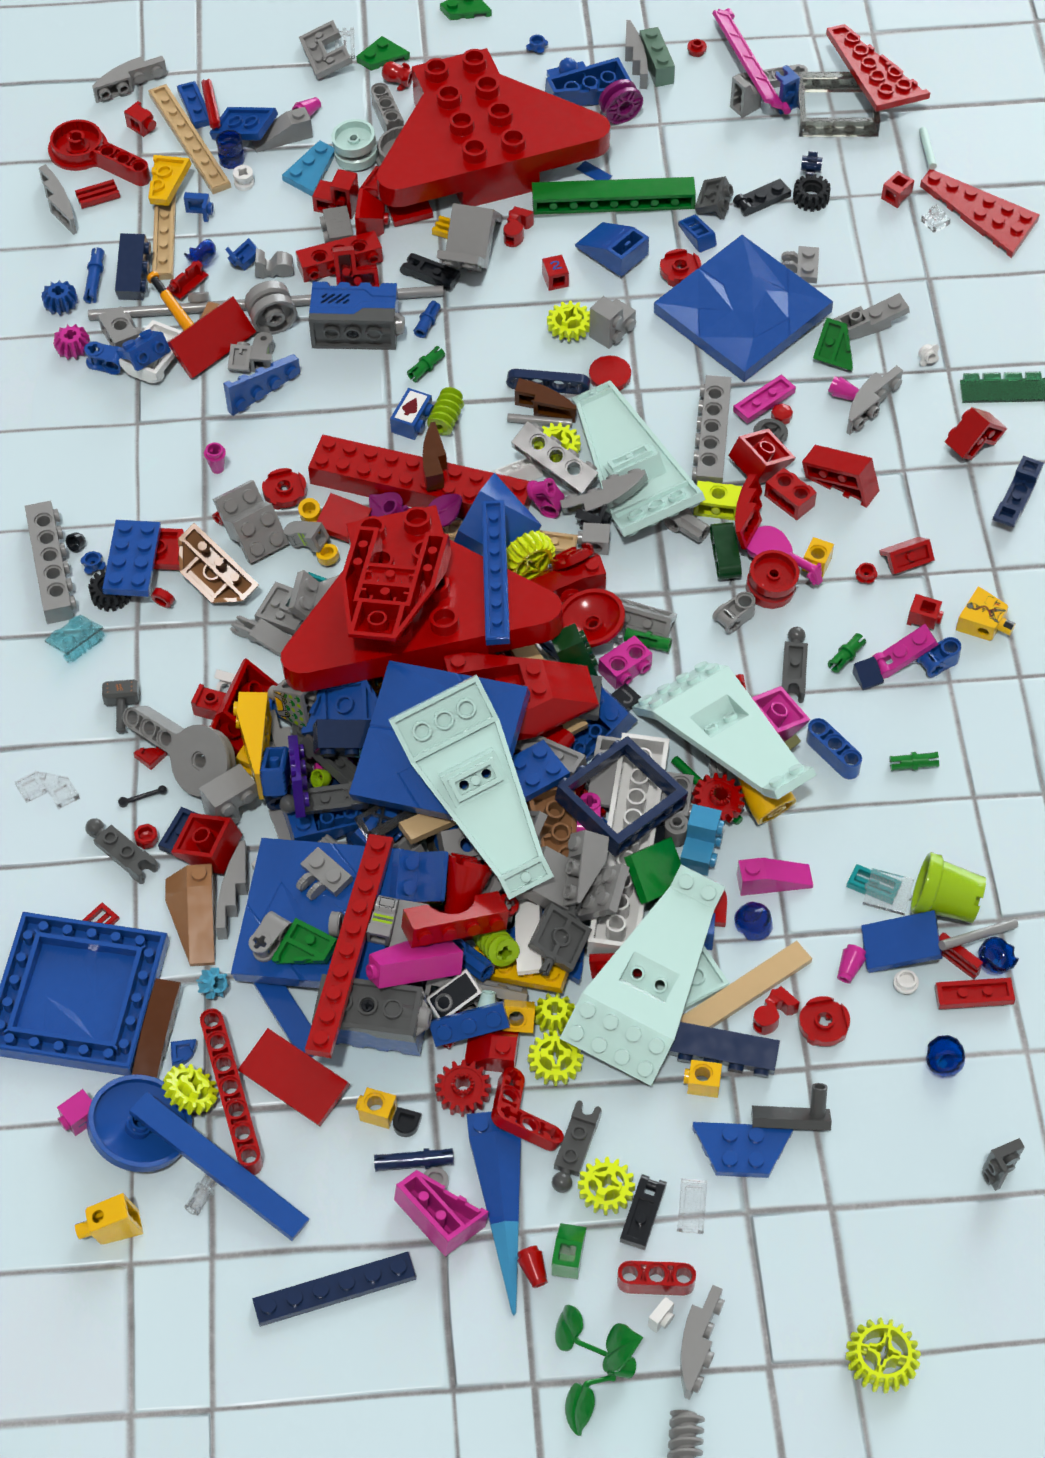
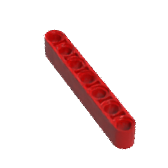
(227, 1080)

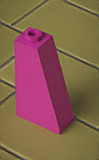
(408, 965)

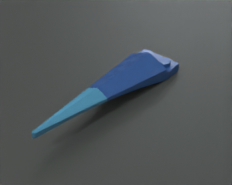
(498, 1170)

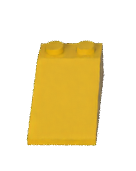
(255, 723)

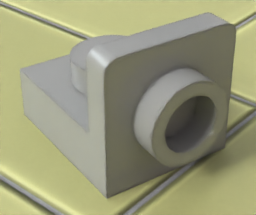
(239, 357)

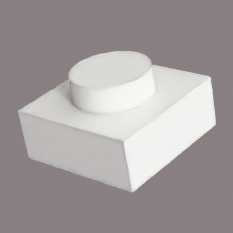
(661, 1315)

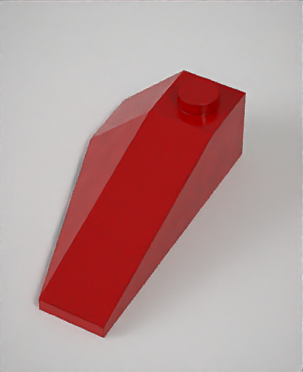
(580, 576)

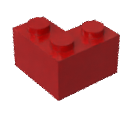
(338, 193)
(348, 271)
(973, 432)

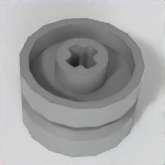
(270, 307)

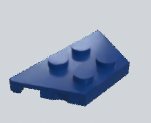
(343, 702)
(740, 1148)

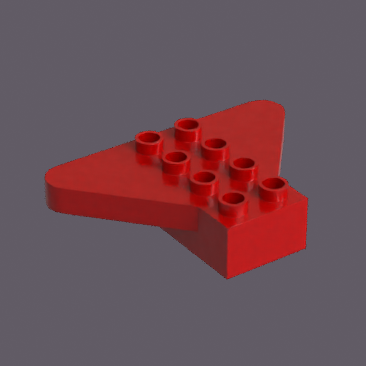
(483, 135)
(447, 624)

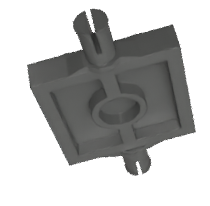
(559, 938)

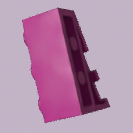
(439, 1213)

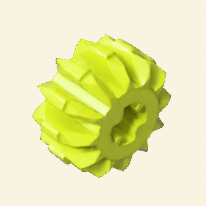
(551, 1005)

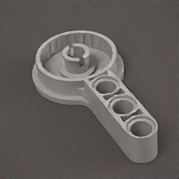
(388, 117)
(184, 747)

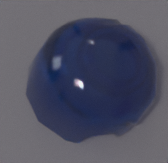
(203, 252)
(754, 921)
(997, 955)
(945, 1056)

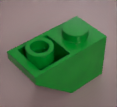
(568, 1251)

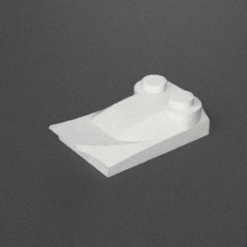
(155, 371)

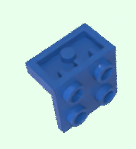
(419, 875)

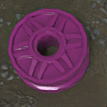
(620, 101)

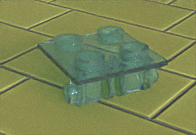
(73, 636)

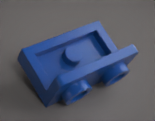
(144, 349)

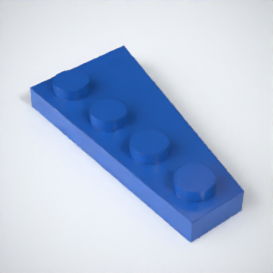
(254, 387)

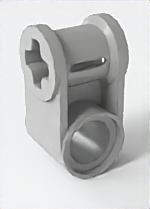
(733, 614)
(268, 936)

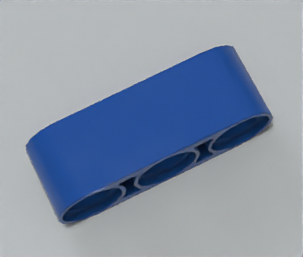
(829, 739)

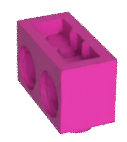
(624, 660)

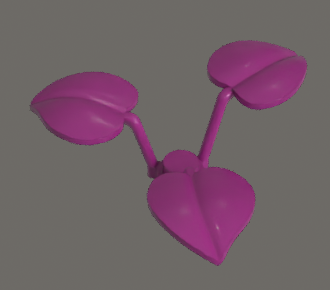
(391, 502)

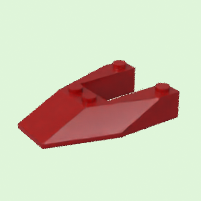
(387, 597)
(556, 688)

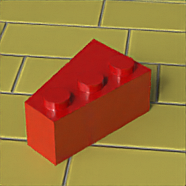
(843, 471)

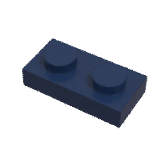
(174, 830)

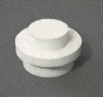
(906, 982)

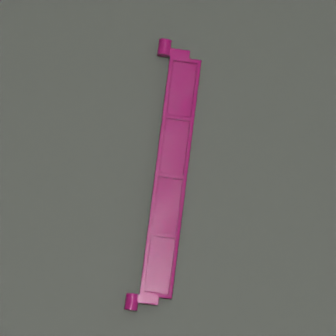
(725, 21)

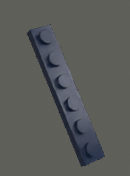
(334, 1289)

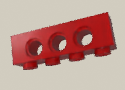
(318, 260)

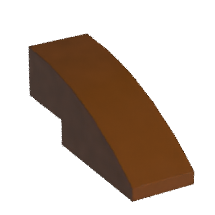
(543, 400)
(433, 459)

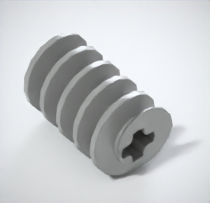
(684, 1434)

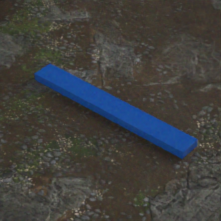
(495, 573)
(219, 1166)

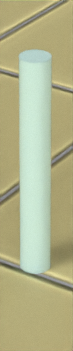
(927, 148)

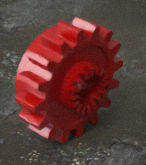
(710, 789)
(459, 1100)

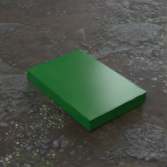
(653, 869)

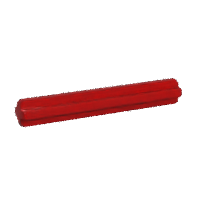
(211, 105)

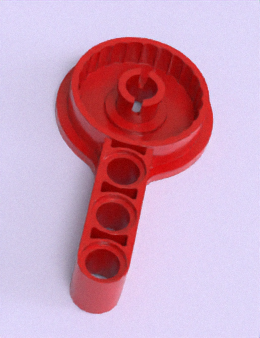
(82, 145)

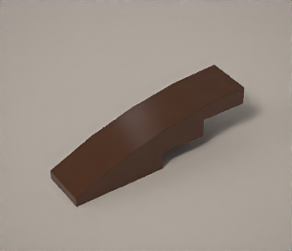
(157, 1028)

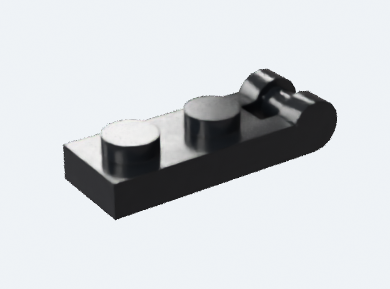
(762, 197)
(430, 271)
(643, 1212)

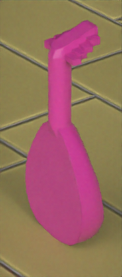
(773, 539)

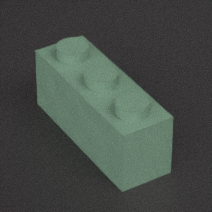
(658, 57)

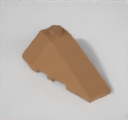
(558, 823)
(192, 908)

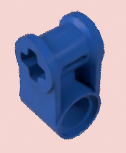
(104, 359)
(939, 659)

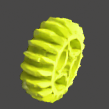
(530, 554)
(907, 1361)

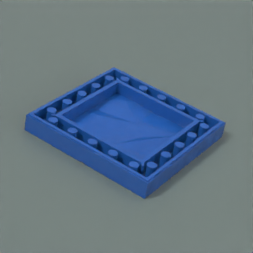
(743, 307)
(384, 770)
(275, 890)
(78, 992)

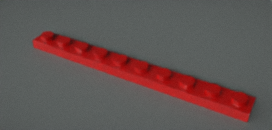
(349, 947)

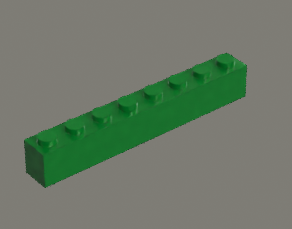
(613, 195)

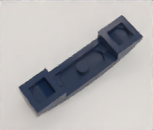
(1019, 492)

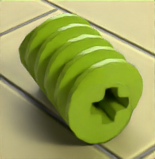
(446, 410)
(498, 947)

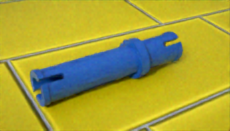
(95, 269)

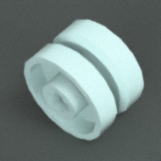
(354, 144)

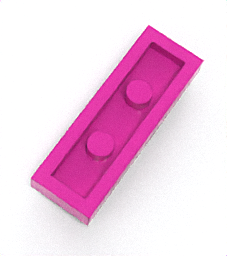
(764, 399)

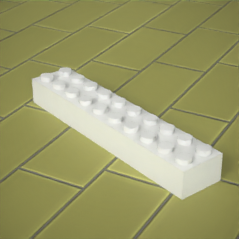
(631, 798)

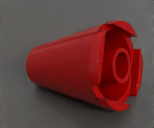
(464, 881)

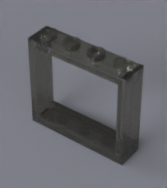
(832, 126)

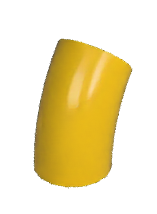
(764, 807)

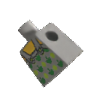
(291, 703)

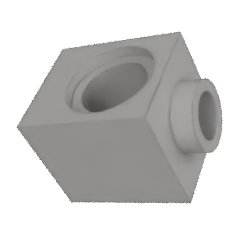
(597, 535)

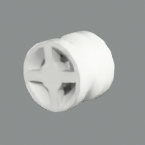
(243, 177)

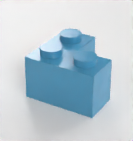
(702, 838)

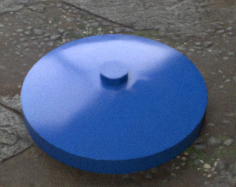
(122, 1137)

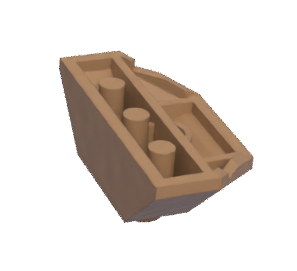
(212, 568)

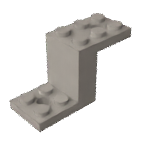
(469, 237)
(599, 901)

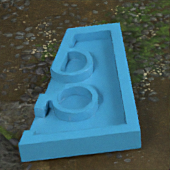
(310, 168)

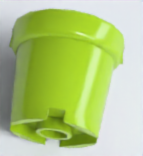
(947, 890)

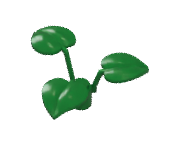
(617, 1362)

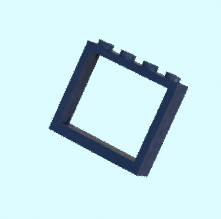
(644, 824)

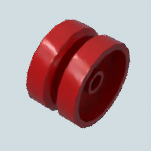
(772, 578)

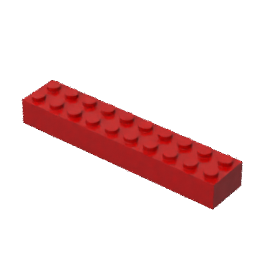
(378, 470)

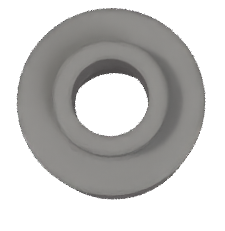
(676, 828)

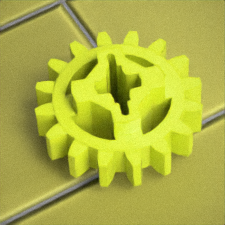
(569, 321)
(564, 435)
(542, 1059)
(190, 1089)
(598, 1177)

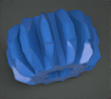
(59, 297)

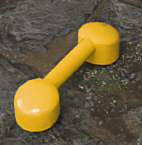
(309, 511)

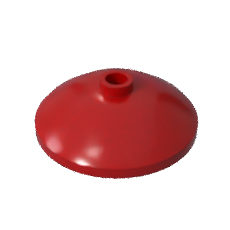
(596, 609)

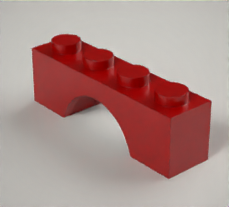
(427, 926)

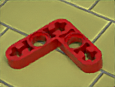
(507, 1112)

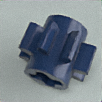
(811, 163)

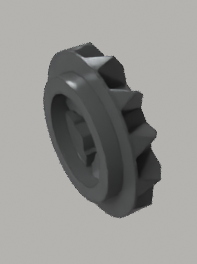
(775, 426)

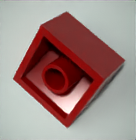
(761, 454)
(207, 841)

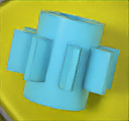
(212, 983)

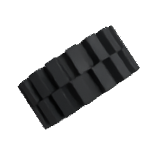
(813, 184)
(104, 600)

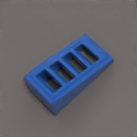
(700, 235)

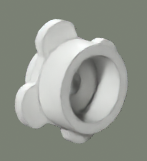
(928, 354)

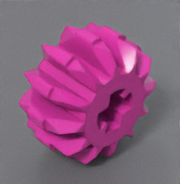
(71, 341)

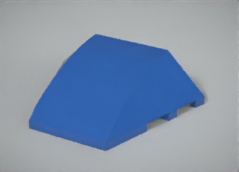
(518, 517)

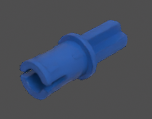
(427, 319)

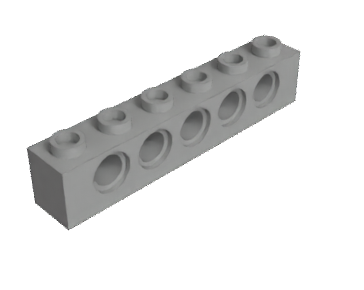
(713, 429)
(49, 562)

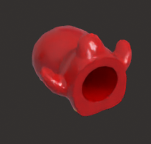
(398, 74)

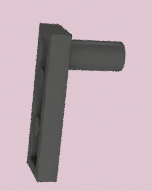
(811, 1118)

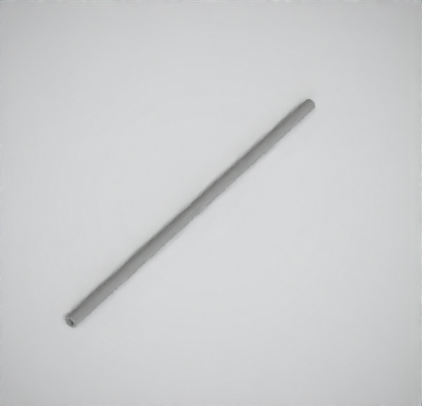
(299, 300)

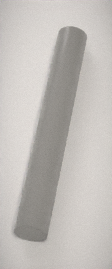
(540, 420)

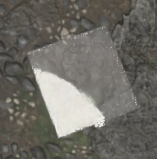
(888, 891)

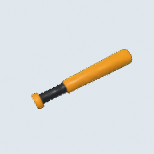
(175, 308)

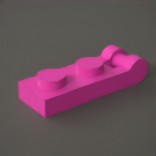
(905, 651)

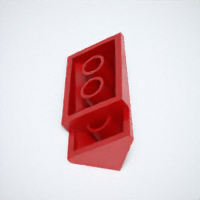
(247, 679)

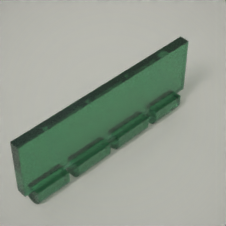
(1009, 389)

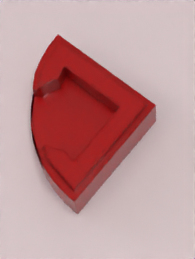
(150, 756)

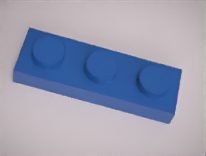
(469, 1023)

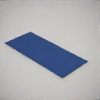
(593, 171)

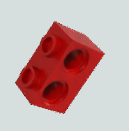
(790, 493)

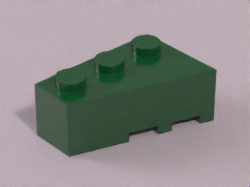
(575, 649)

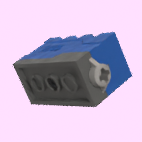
(355, 316)
(383, 1017)

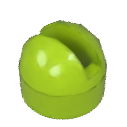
(318, 781)

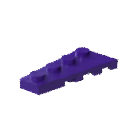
(299, 782)

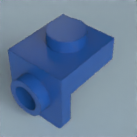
(199, 203)
(243, 255)

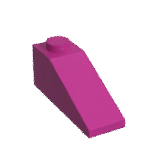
(772, 875)

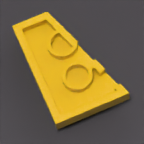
(166, 178)

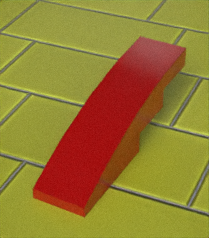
(747, 510)

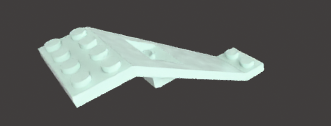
(624, 442)
(727, 725)
(454, 741)
(628, 1017)

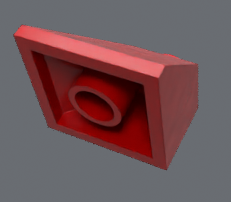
(370, 214)
(493, 1050)

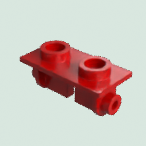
(188, 280)

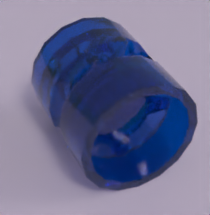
(230, 149)

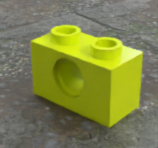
(720, 500)

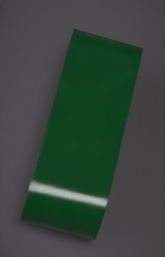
(725, 551)

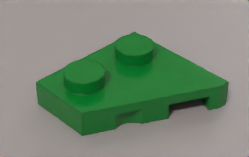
(464, 9)
(380, 53)
(834, 345)
(304, 945)

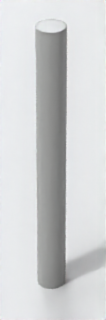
(978, 934)

